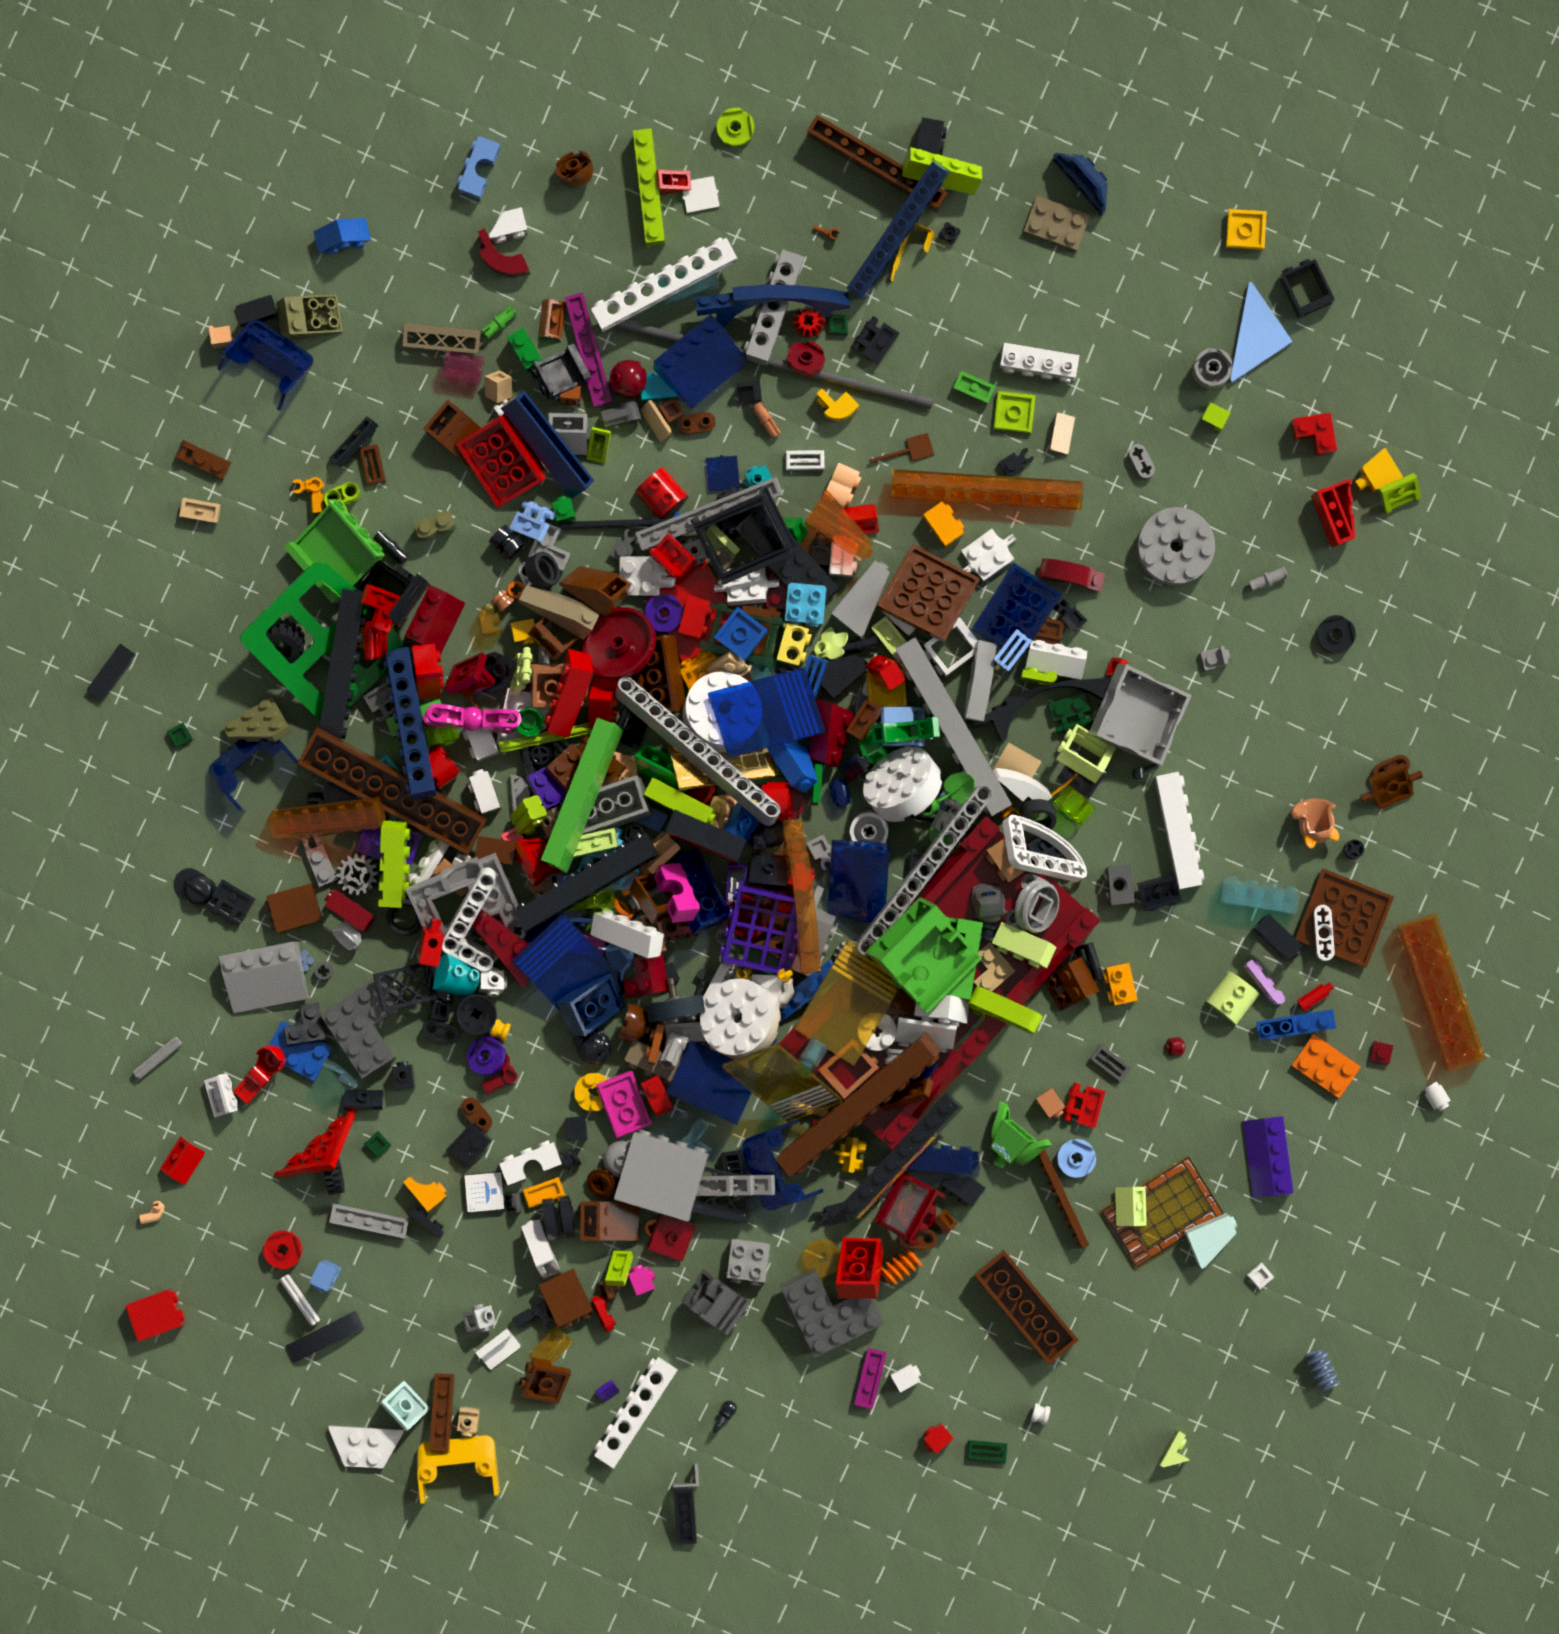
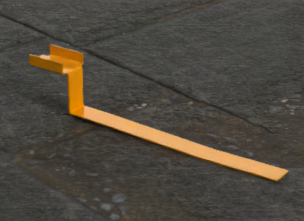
(1008, 810)

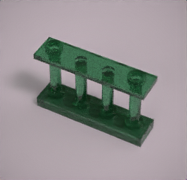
(765, 659)

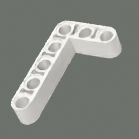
(467, 920)

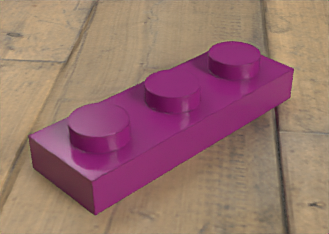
(870, 1378)

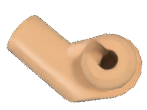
(155, 1213)

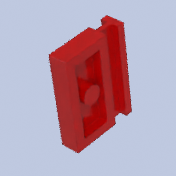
(375, 642)

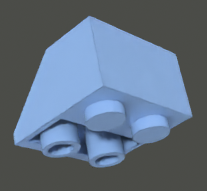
(903, 714)

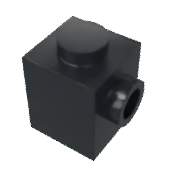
(403, 1076)

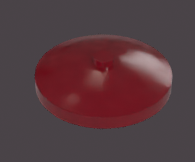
(620, 643)

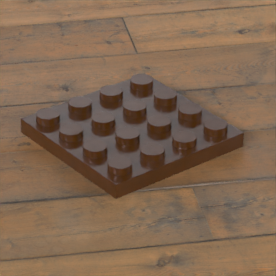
(928, 593)
(1356, 917)

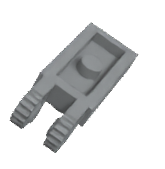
(319, 862)

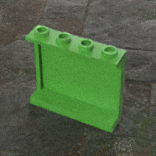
(338, 542)

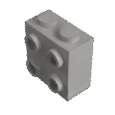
(748, 1261)

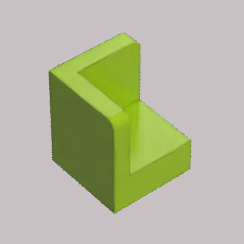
(1216, 416)

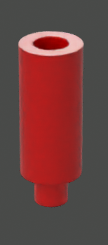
(1314, 996)

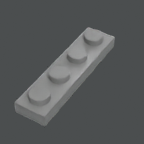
(369, 1220)

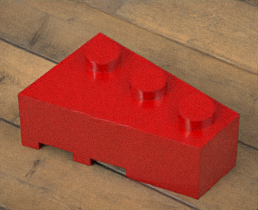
(1335, 512)

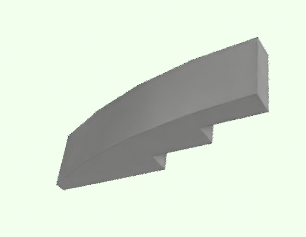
(980, 681)
(737, 1185)

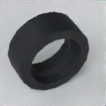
(535, 575)
(1040, 806)
(404, 932)

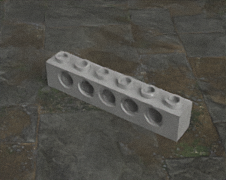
(762, 353)

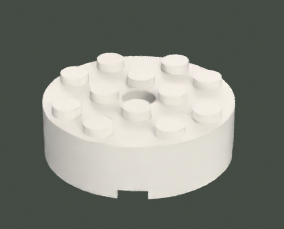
(697, 707)
(902, 784)
(722, 1015)

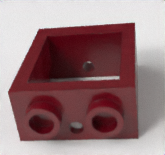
(349, 910)

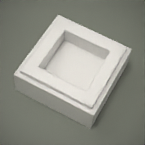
(1260, 1276)

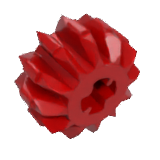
(806, 328)

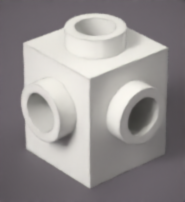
(492, 982)

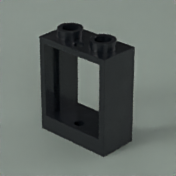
(1315, 305)
(1277, 938)

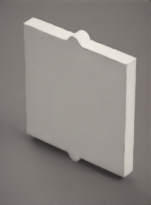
(702, 196)

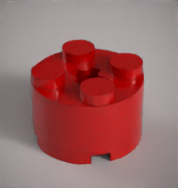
(442, 769)
(780, 794)

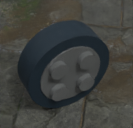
(675, 1008)

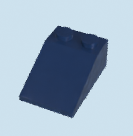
(590, 1005)

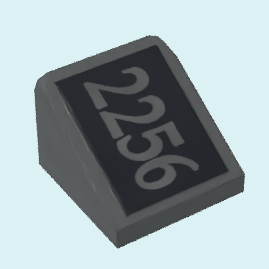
(513, 1202)

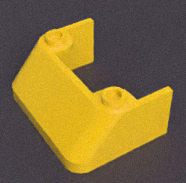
(462, 1450)

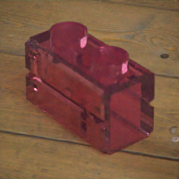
(463, 367)

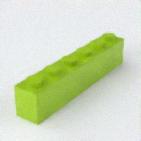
(648, 187)

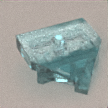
(344, 1076)

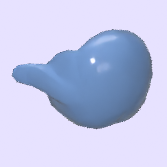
(619, 958)

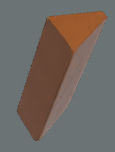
(551, 319)
(572, 397)

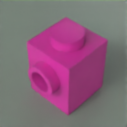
(642, 1279)

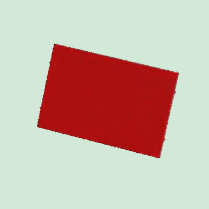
(698, 583)

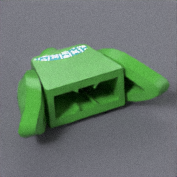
(1012, 1141)

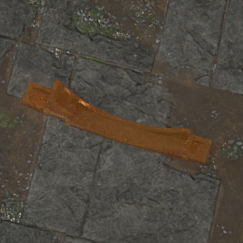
(799, 867)

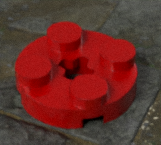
(277, 1259)

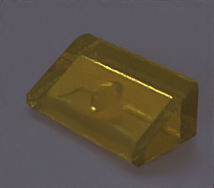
(552, 1345)

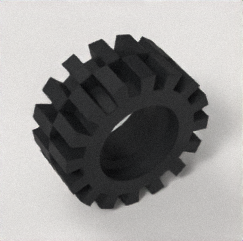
(334, 1180)

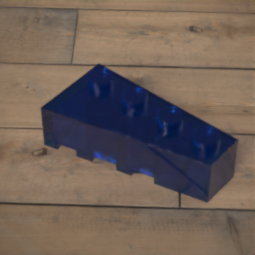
(712, 905)
(947, 1160)

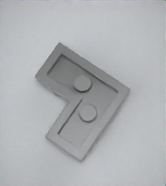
(547, 546)

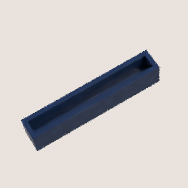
(547, 444)

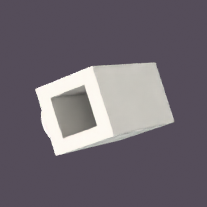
(484, 791)

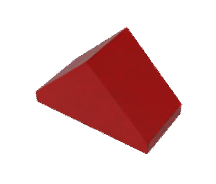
(673, 181)

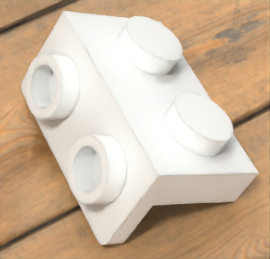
(221, 1095)

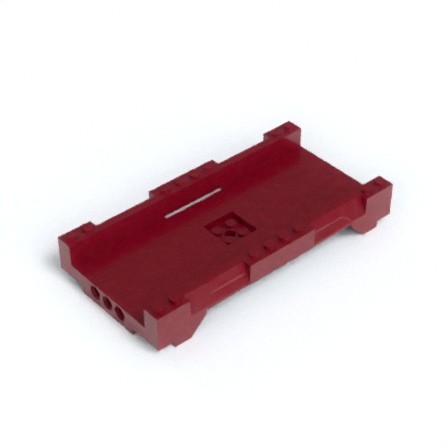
(952, 893)

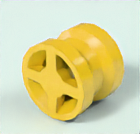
(500, 1030)

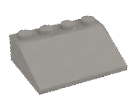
(264, 977)

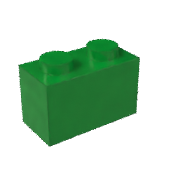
(524, 348)

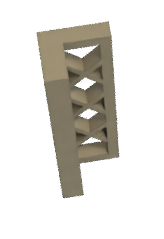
(448, 331)

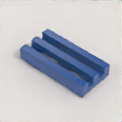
(821, 673)

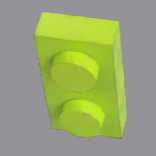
(619, 1268)

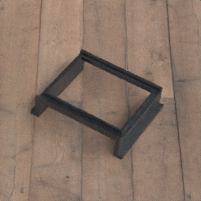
(777, 522)

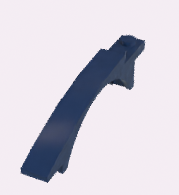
(729, 305)

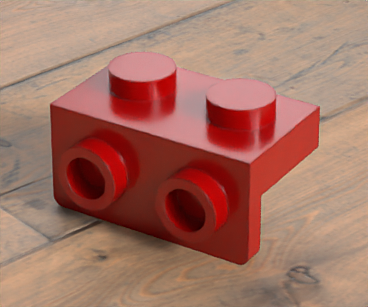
(672, 556)

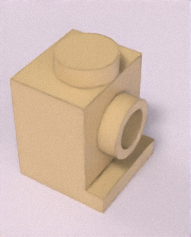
(468, 1413)

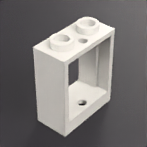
(940, 667)

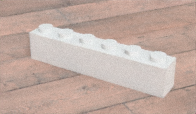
(1178, 830)

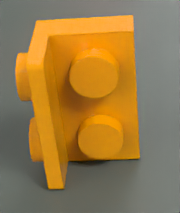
(696, 668)

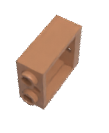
(871, 1060)

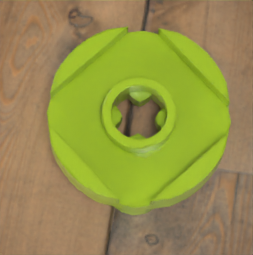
(743, 119)

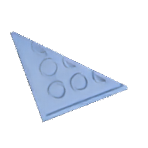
(1258, 335)

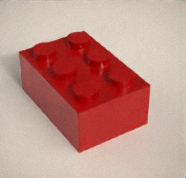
(859, 1268)

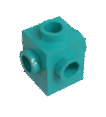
(753, 473)

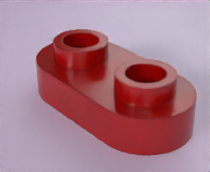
(599, 1305)

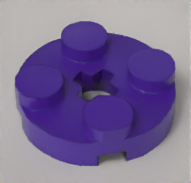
(660, 603)
(495, 1061)

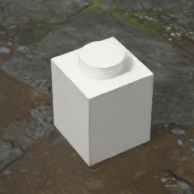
(906, 1377)

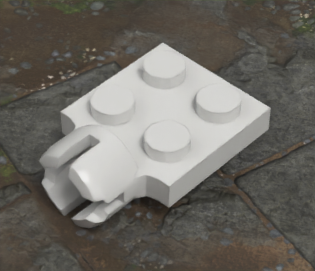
(644, 575)

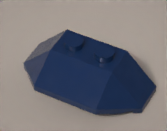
(1085, 178)

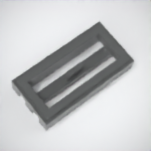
(1123, 1073)

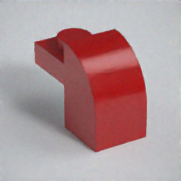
(657, 1096)

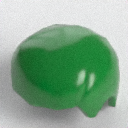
(531, 722)

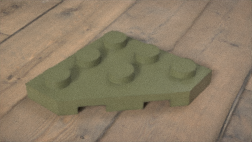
(258, 723)

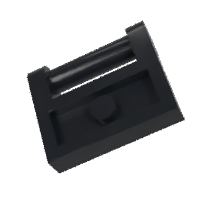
(1080, 783)

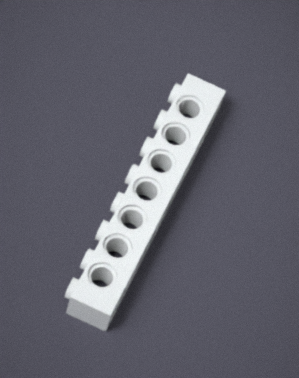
(675, 285)

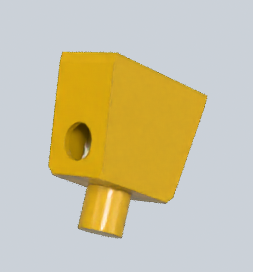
(1378, 472)

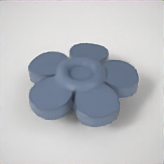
(306, 960)

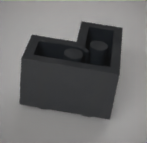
(930, 136)

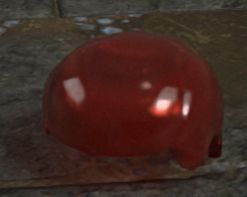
(783, 906)

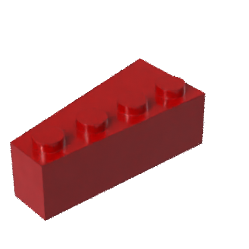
(569, 693)

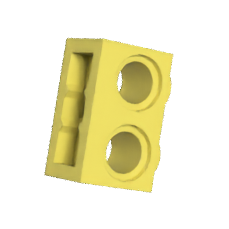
(789, 644)

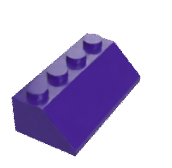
(1268, 1157)

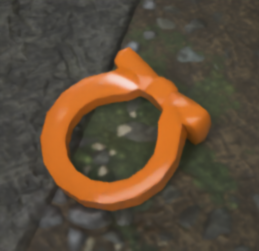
(628, 912)

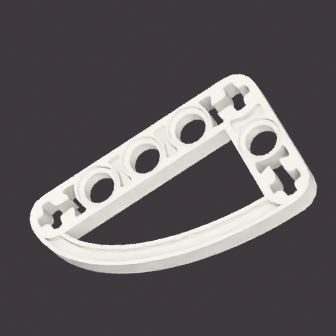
(1013, 828)

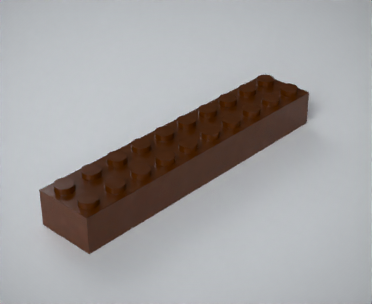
(375, 779)
(859, 1103)

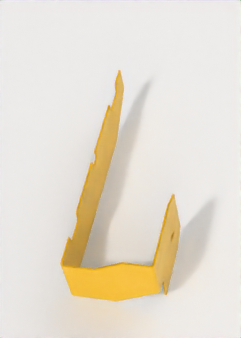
(928, 240)

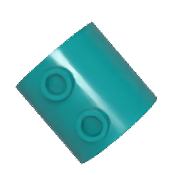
(455, 976)

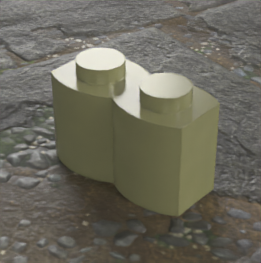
(440, 523)

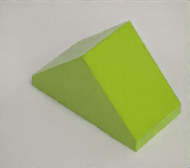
(599, 445)

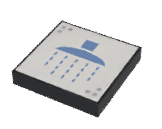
(484, 1192)

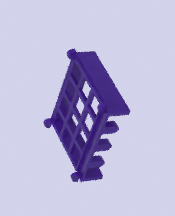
(788, 950)

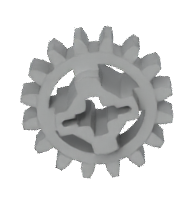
(349, 878)

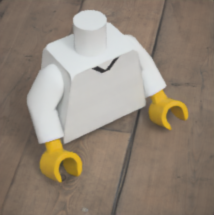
(779, 986)

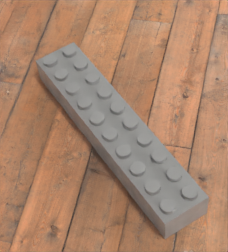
(954, 728)

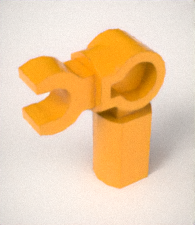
(315, 486)

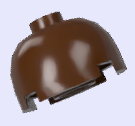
(575, 169)
(634, 1024)

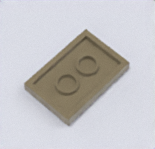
(1056, 223)

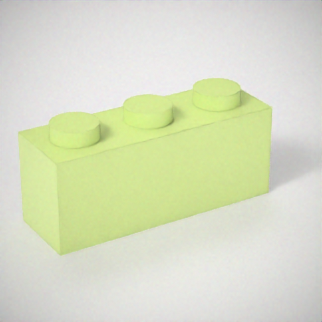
(1023, 945)

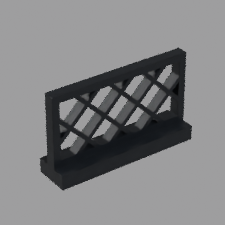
(723, 1211)

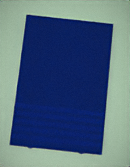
(766, 712)
(563, 961)

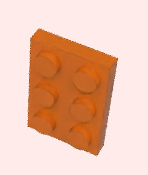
(1325, 1066)

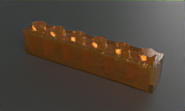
(326, 818)

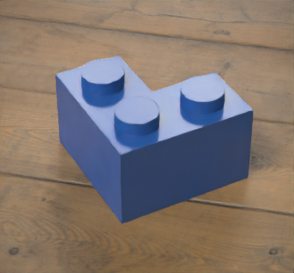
(341, 235)

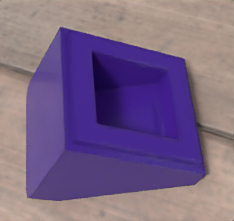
(607, 1391)

